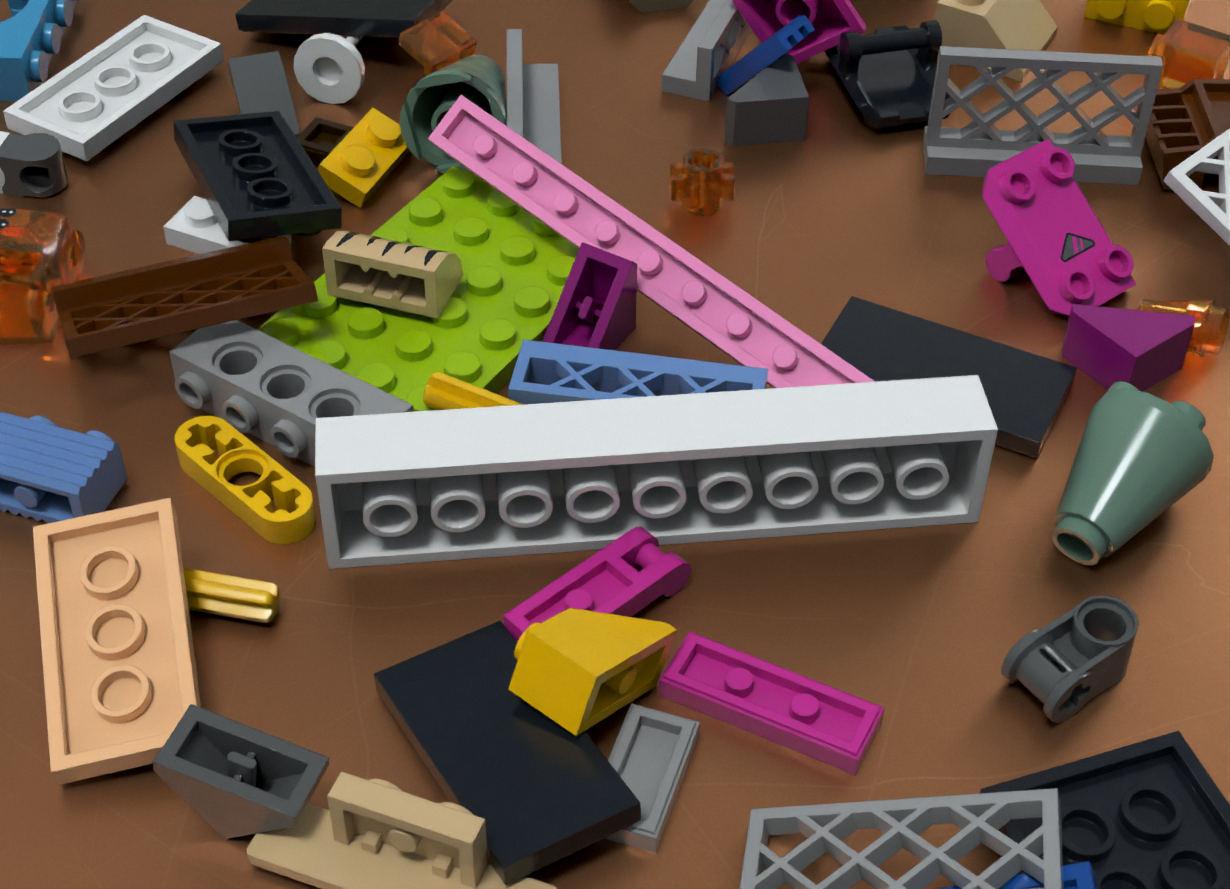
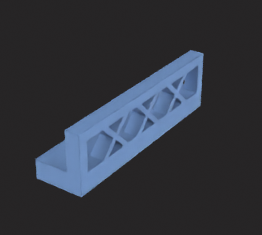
(578, 373)

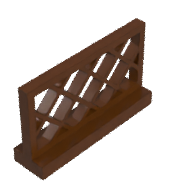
(180, 295)

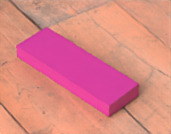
(772, 702)

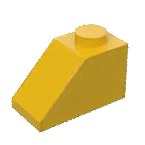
(588, 664)

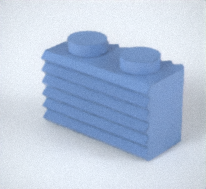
(56, 470)

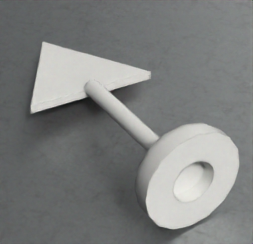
(330, 67)

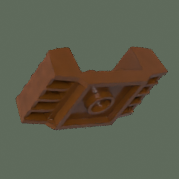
(1186, 122)

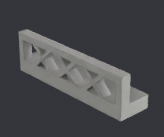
(706, 51)
(533, 99)

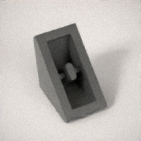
(769, 107)
(238, 774)

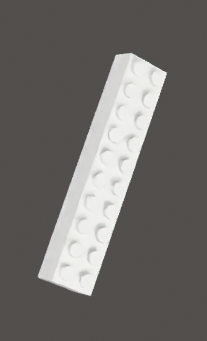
(665, 463)

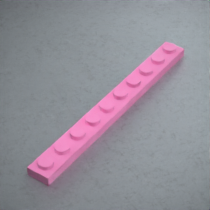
(665, 271)

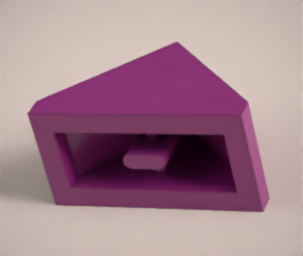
(596, 301)
(1126, 344)

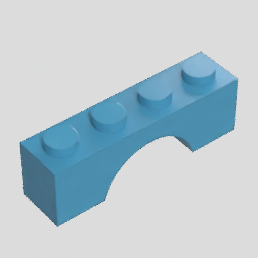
(30, 42)

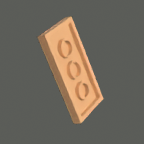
(113, 638)

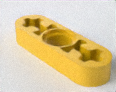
(249, 502)

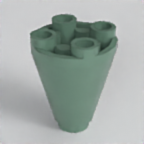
(1128, 470)

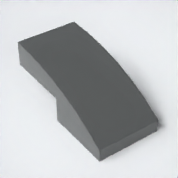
(262, 86)

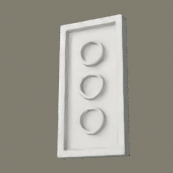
(115, 86)

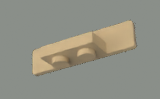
(382, 841)

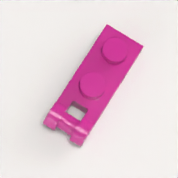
(607, 582)

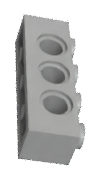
(269, 386)

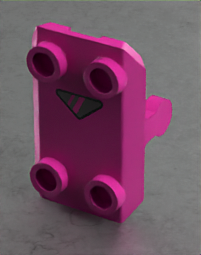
(1052, 231)

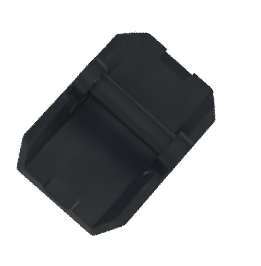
(890, 72)

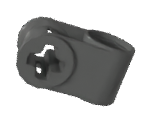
(1075, 655)

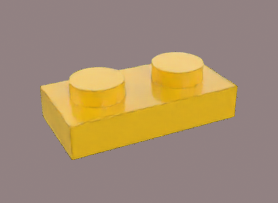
(364, 158)

